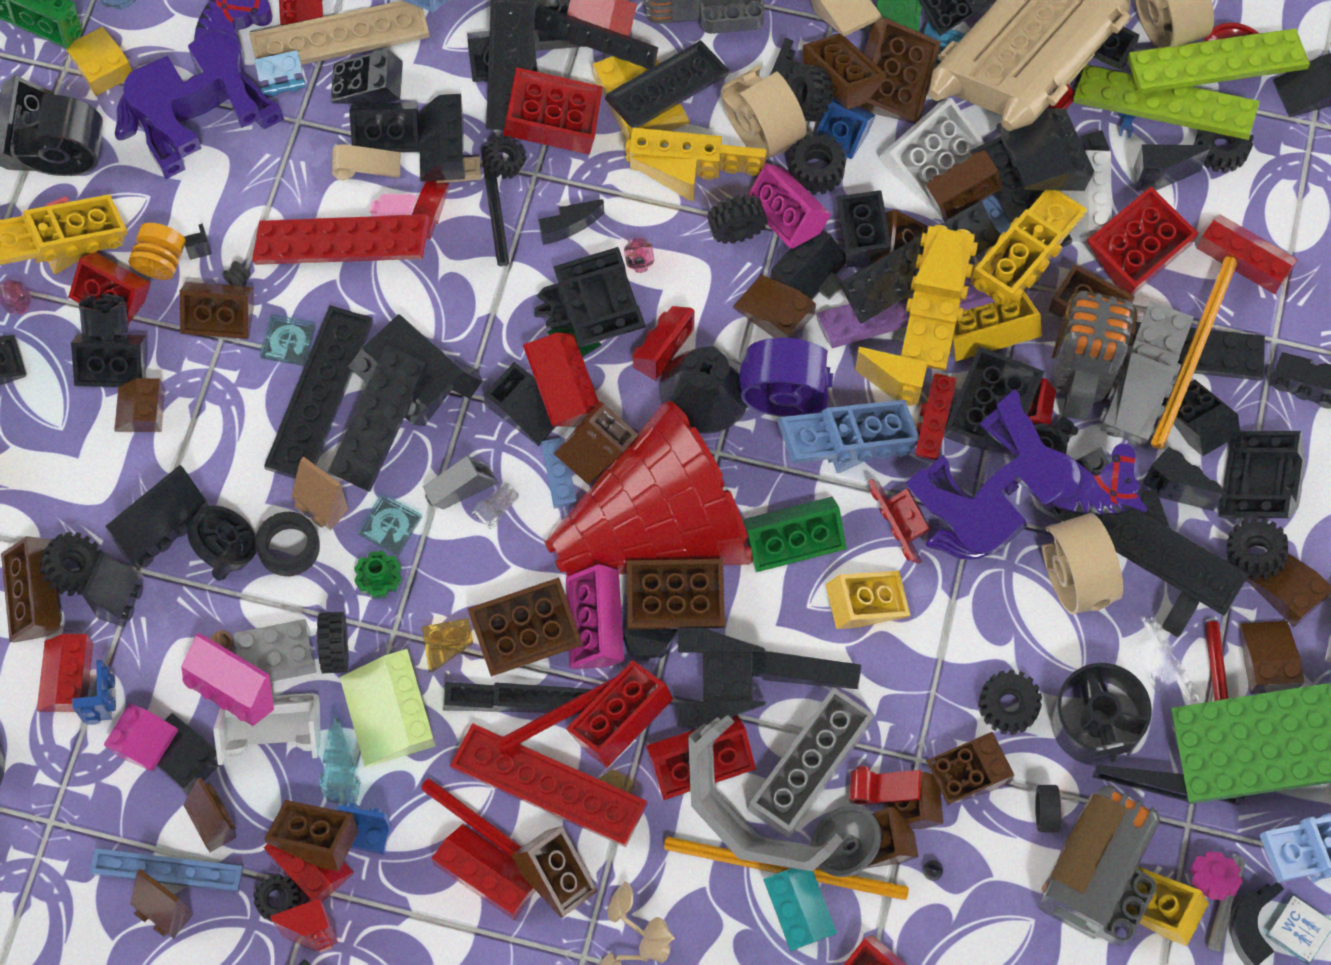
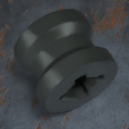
(236, 274)

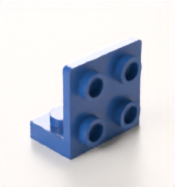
(372, 827)

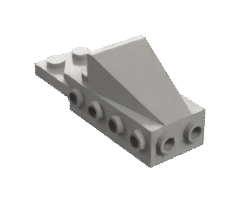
(1146, 375)

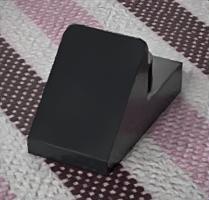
(784, 61)

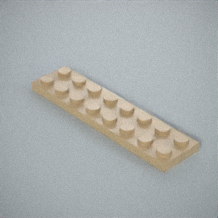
(344, 33)

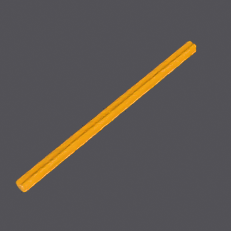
(1193, 353)
(727, 856)

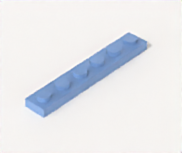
(167, 870)

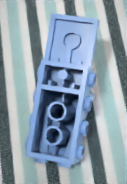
(1300, 849)

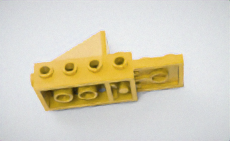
(679, 167)
(62, 232)
(1026, 248)
(938, 294)

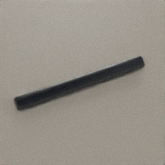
(495, 215)

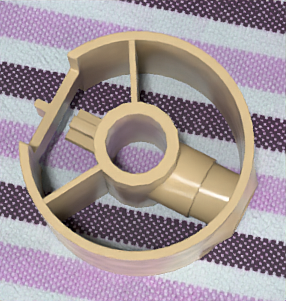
(1175, 21)
(764, 111)
(1083, 564)

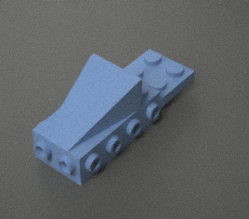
(850, 434)

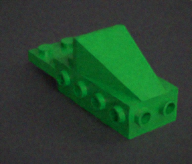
(48, 19)

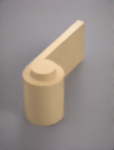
(352, 159)

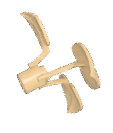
(656, 934)

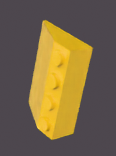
(615, 72)
(995, 327)

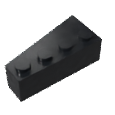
(1303, 379)

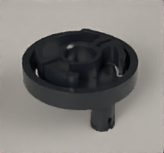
(212, 548)

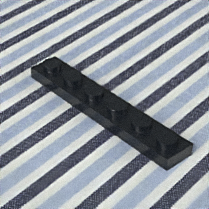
(595, 37)

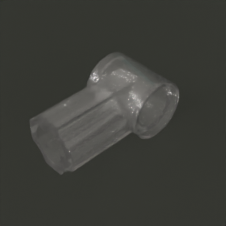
(491, 510)

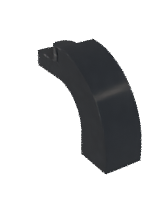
(1244, 925)

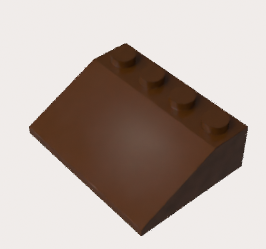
(908, 65)
(675, 594)
(524, 627)

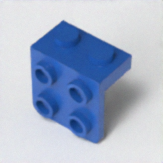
(100, 707)

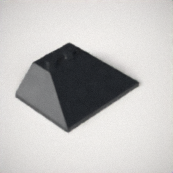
(599, 297)
(1263, 475)

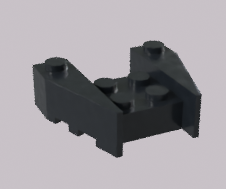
(725, 676)

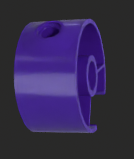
(785, 377)

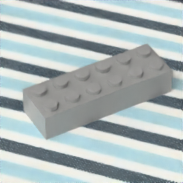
(810, 762)

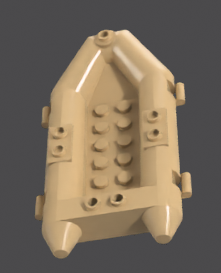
(1025, 54)

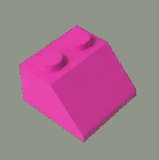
(140, 737)

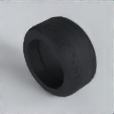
(281, 522)

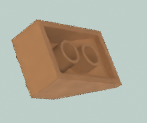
(318, 495)

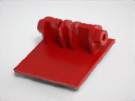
(299, 10)

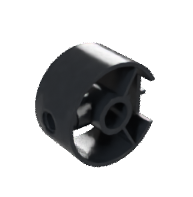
(59, 137)
(1096, 697)

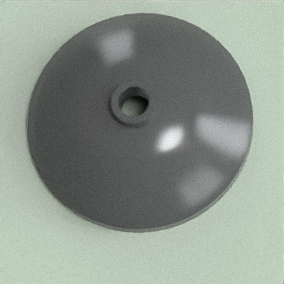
(857, 829)

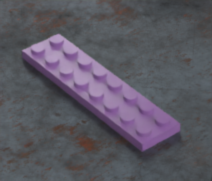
(843, 327)

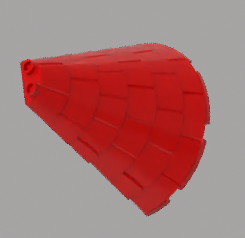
(654, 505)

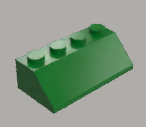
(795, 534)

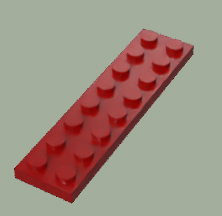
(341, 239)
(550, 785)

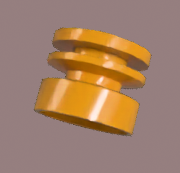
(157, 251)

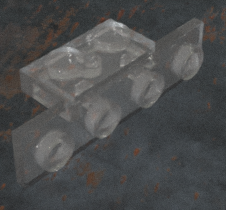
(1159, 662)

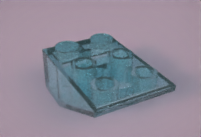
(341, 779)

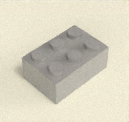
(278, 649)

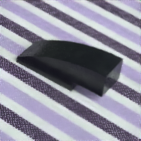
(570, 221)

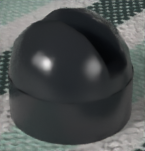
(931, 874)

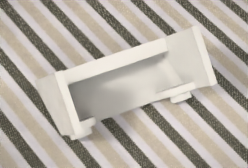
(292, 720)

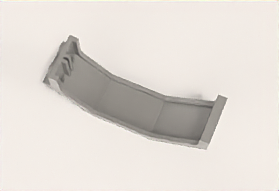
(729, 824)

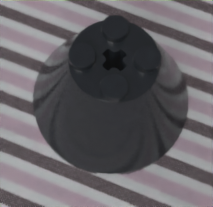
(705, 388)

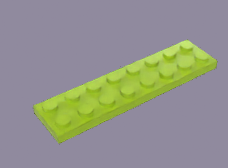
(1218, 60)
(1178, 106)

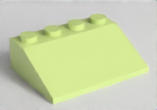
(387, 709)

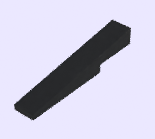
(806, 670)
(507, 697)
(1156, 782)

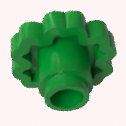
(378, 574)

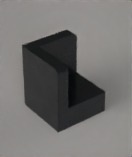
(198, 244)
(469, 381)

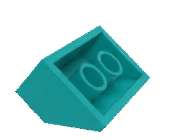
(799, 907)

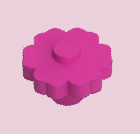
(1216, 875)

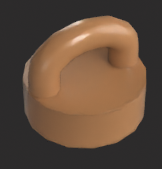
(223, 638)

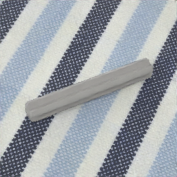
(1223, 915)

